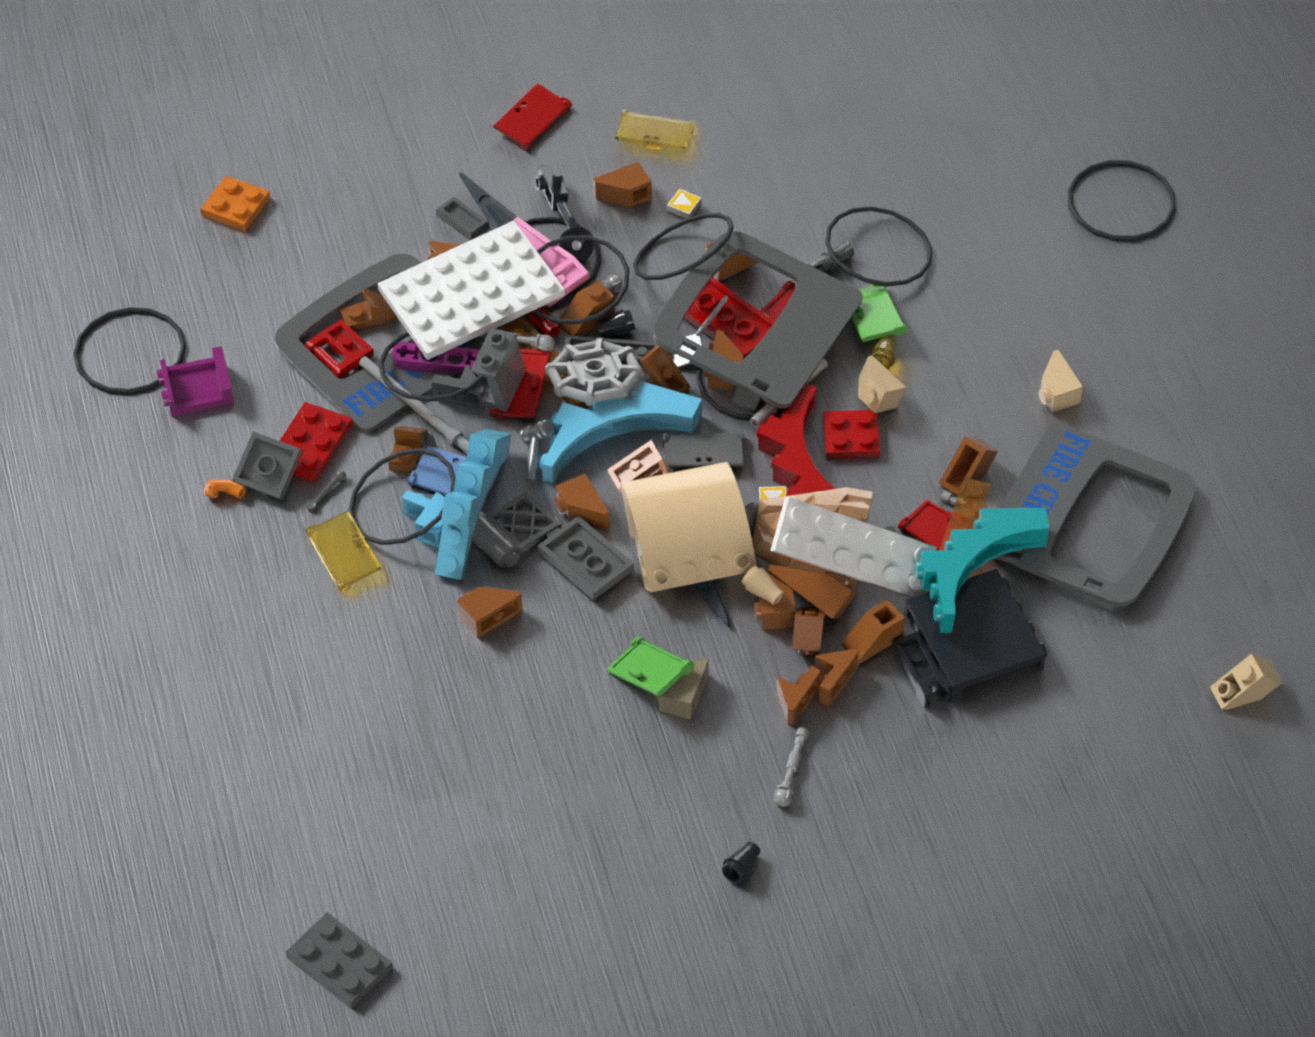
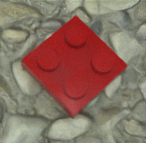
(851, 434)

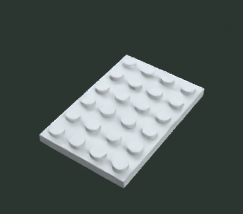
(471, 289)

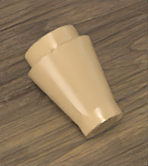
(760, 583)

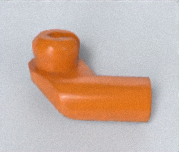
(224, 485)

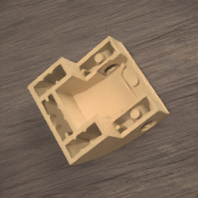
(688, 526)

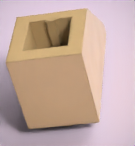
(1246, 682)

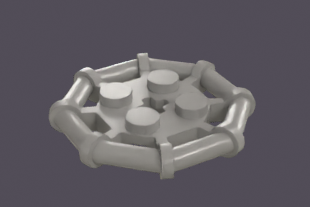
(607, 372)

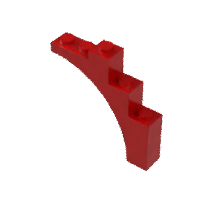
(786, 443)

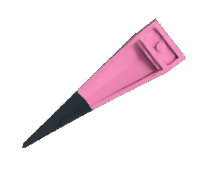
(560, 262)

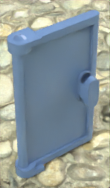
(434, 475)

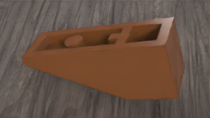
(825, 591)

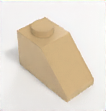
(1059, 385)
(879, 387)

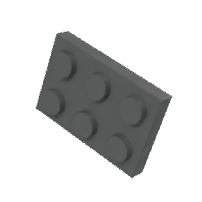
(586, 557)
(339, 960)

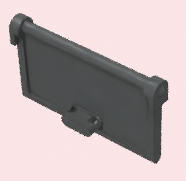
(687, 449)

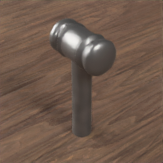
(533, 436)

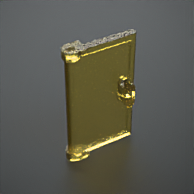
(654, 131)
(344, 558)

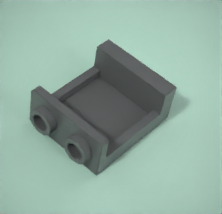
(502, 366)

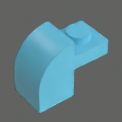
(424, 511)

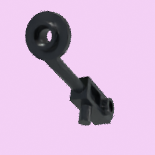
(553, 188)

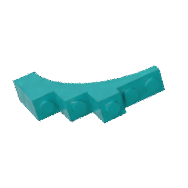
(992, 535)

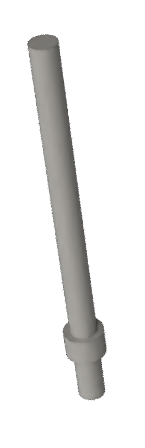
(452, 434)

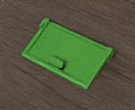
(877, 314)
(650, 667)

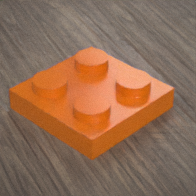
(235, 203)

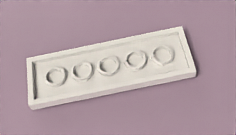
(849, 547)

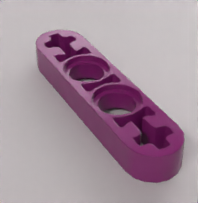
(440, 365)

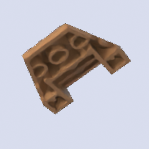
(845, 501)

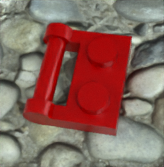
(344, 343)

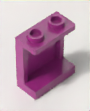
(196, 384)

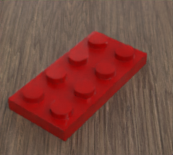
(736, 318)

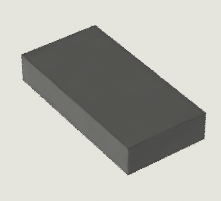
(462, 218)

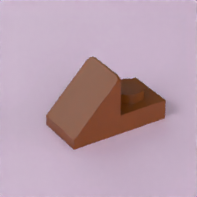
(368, 313)
(663, 370)
(406, 439)
(835, 672)
(797, 696)

